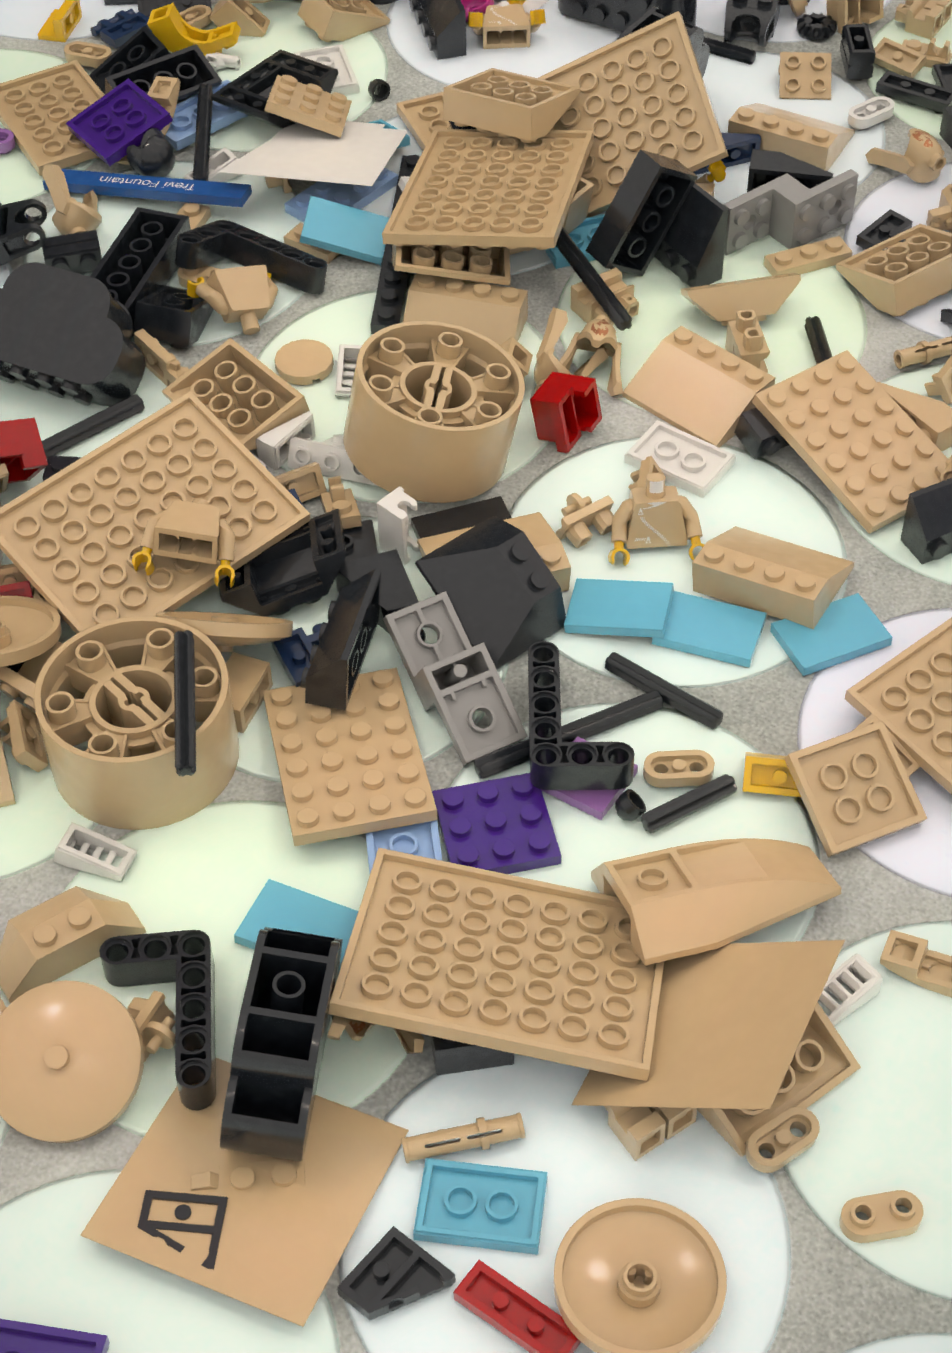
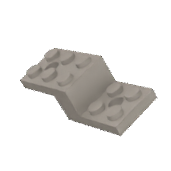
(790, 211)
(455, 678)

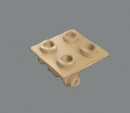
(805, 75)

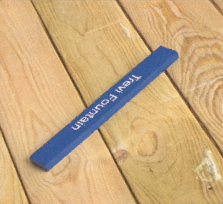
(157, 188)

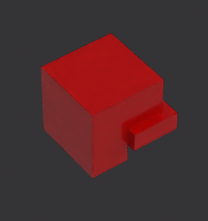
(565, 408)
(21, 449)

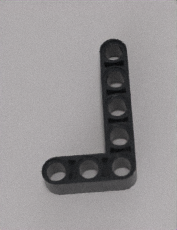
(250, 248)
(566, 764)
(189, 962)

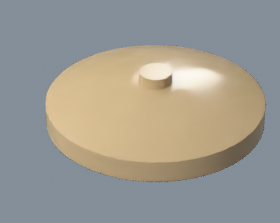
(26, 628)
(233, 629)
(67, 1061)
(639, 1279)

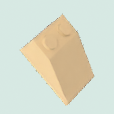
(341, 18)

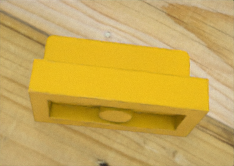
(61, 22)
(768, 775)

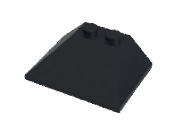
(251, 90)
(290, 571)
(497, 588)

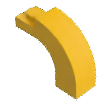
(178, 34)

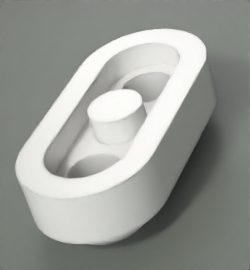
(870, 112)

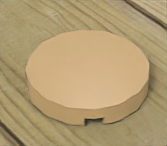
(304, 361)

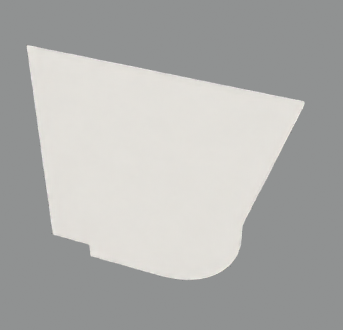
(319, 156)

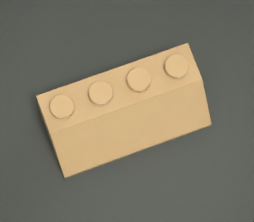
(478, 306)

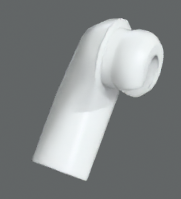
(222, 60)

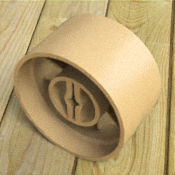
(432, 410)
(119, 694)

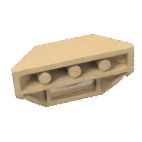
(725, 299)
(60, 937)

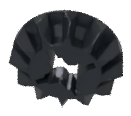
(816, 26)

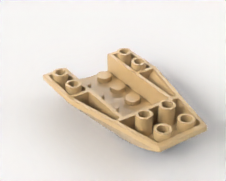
(712, 892)

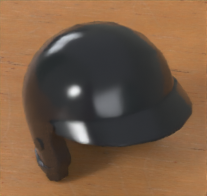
(154, 156)

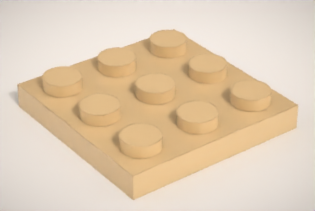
(308, 105)
(855, 788)

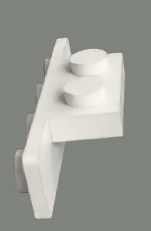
(328, 454)

